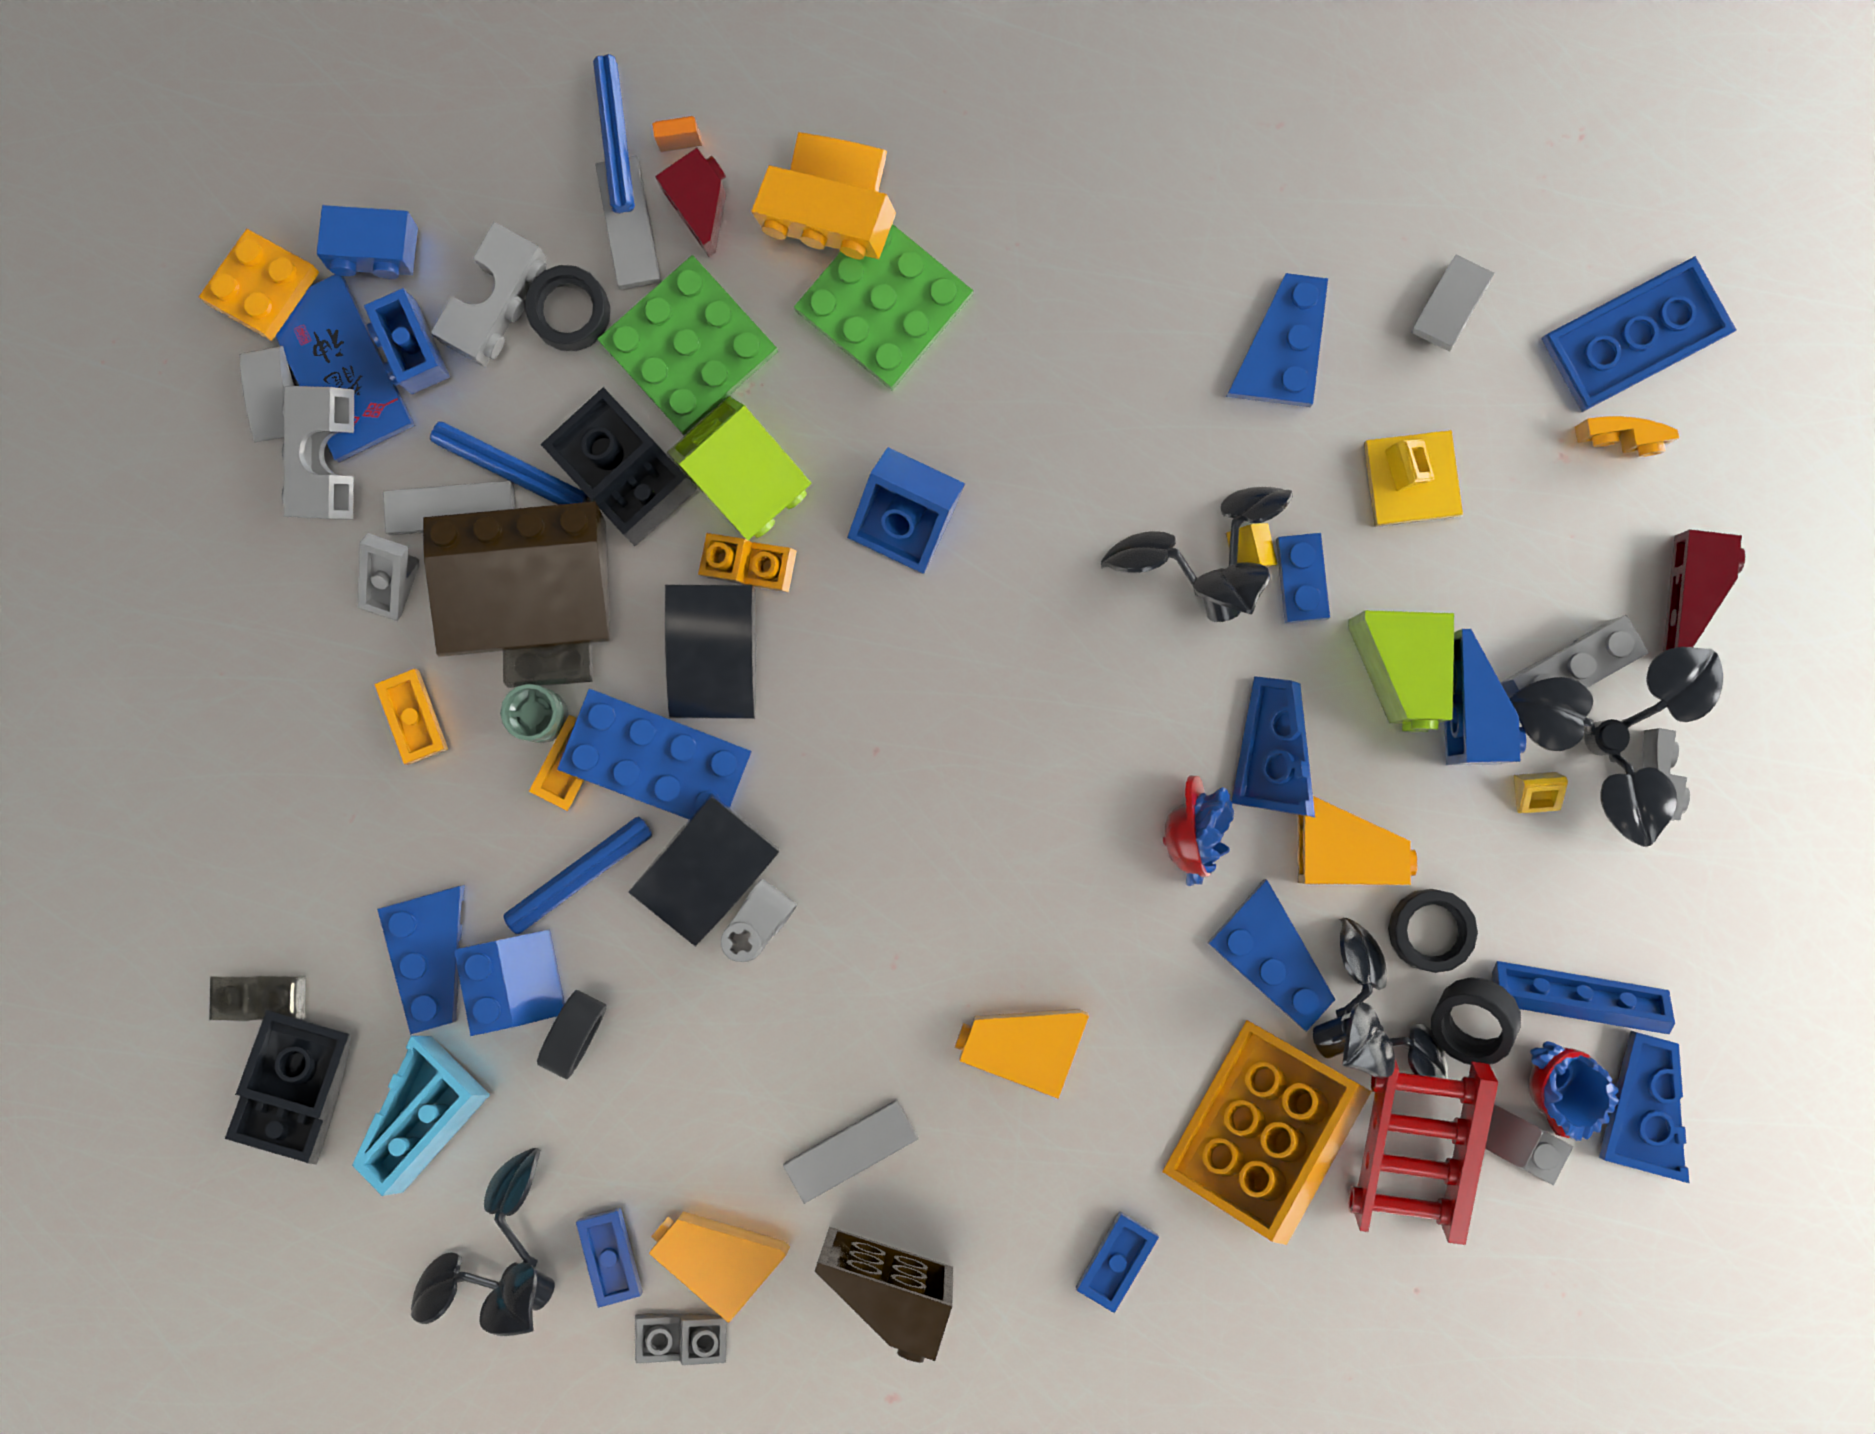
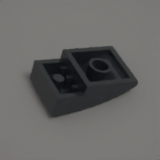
(619, 466)
(710, 651)
(704, 870)
(290, 1087)

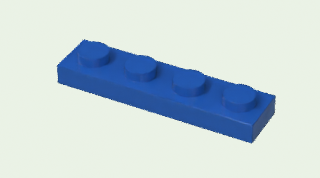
(1587, 997)

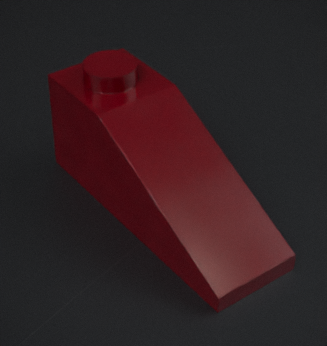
(1700, 579)

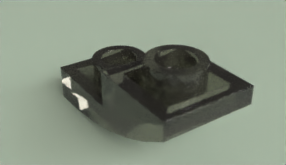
(250, 996)

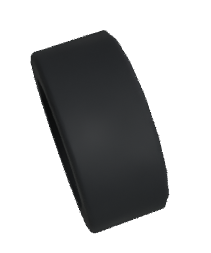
(549, 281)
(1466, 930)
(1489, 997)
(571, 1034)

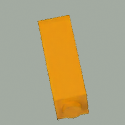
(1350, 850)
(1024, 1047)
(717, 1259)

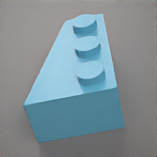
(419, 1116)

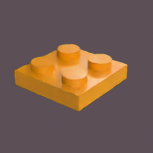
(259, 284)

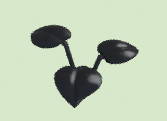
(1223, 590)
(1639, 801)
(1360, 1033)
(521, 1288)

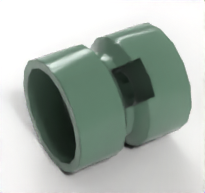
(533, 713)

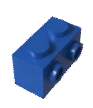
(367, 241)
(406, 341)

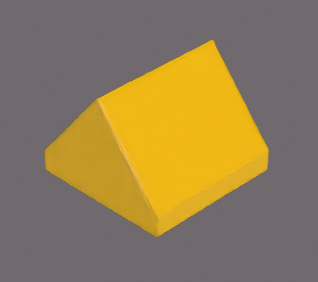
(1409, 464)
(1255, 545)
(1539, 792)

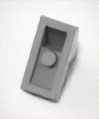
(385, 576)
(1526, 1145)

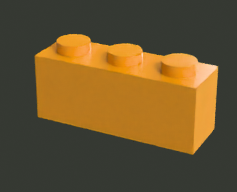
(823, 213)

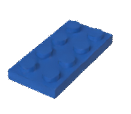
(651, 757)

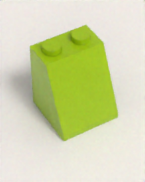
(740, 468)
(1408, 664)

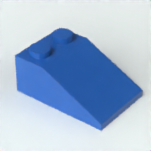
(1483, 718)

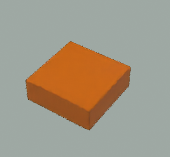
(677, 133)

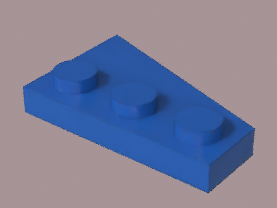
(1286, 347)
(1274, 751)
(421, 950)
(1273, 957)
(1647, 1120)

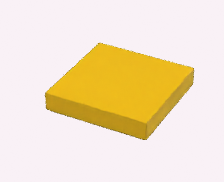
(1419, 503)

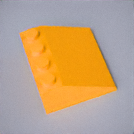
(1266, 1133)

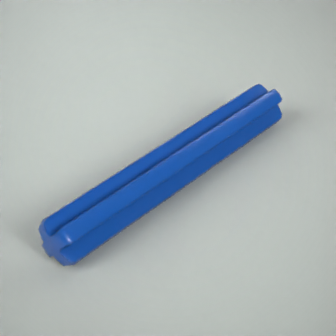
(613, 134)
(505, 465)
(577, 875)

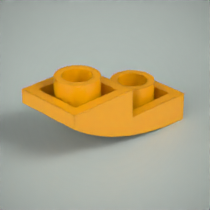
(839, 160)
(1635, 434)
(747, 562)

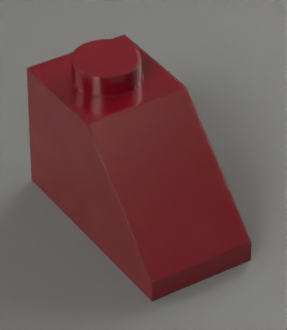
(697, 195)

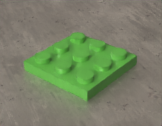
(885, 307)
(688, 345)

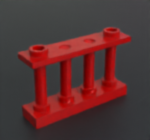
(1459, 1173)

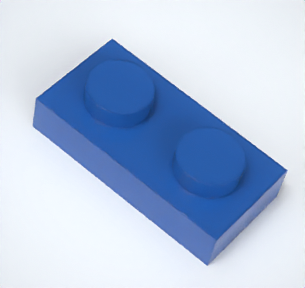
(1302, 578)
(609, 1257)
(1117, 1262)

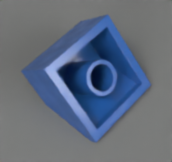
(905, 509)
(509, 982)

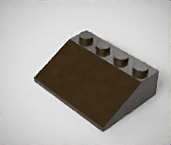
(517, 578)
(891, 1290)

